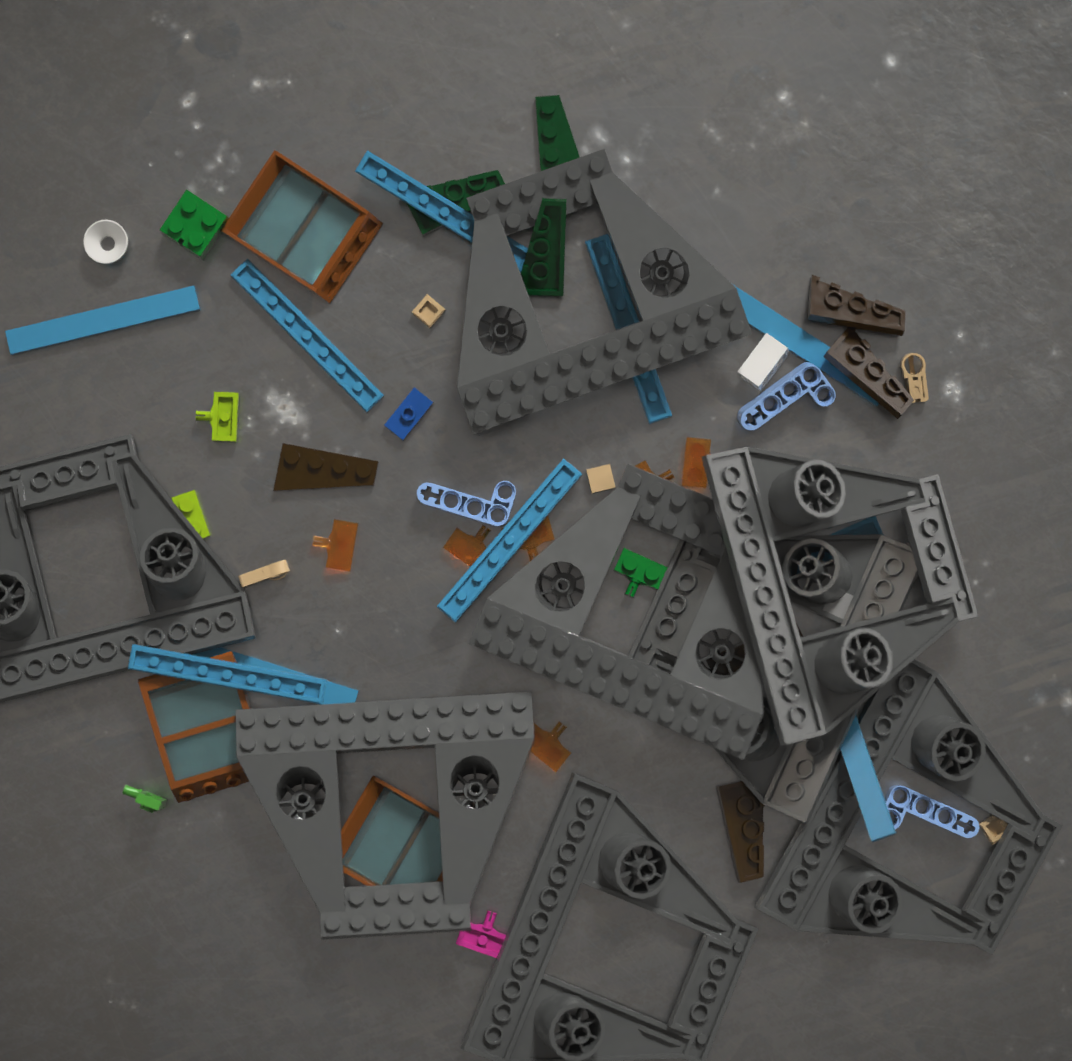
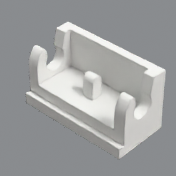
(763, 362)

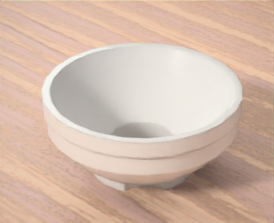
(95, 235)

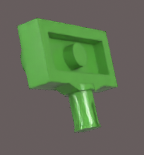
(148, 801)

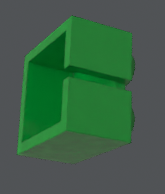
(194, 223)

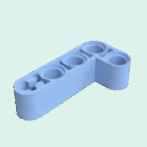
(782, 401)
(465, 499)
(931, 814)

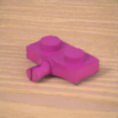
(482, 937)

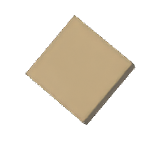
(428, 311)
(600, 478)
(993, 828)

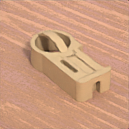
(915, 383)
(264, 573)

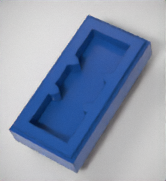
(408, 414)

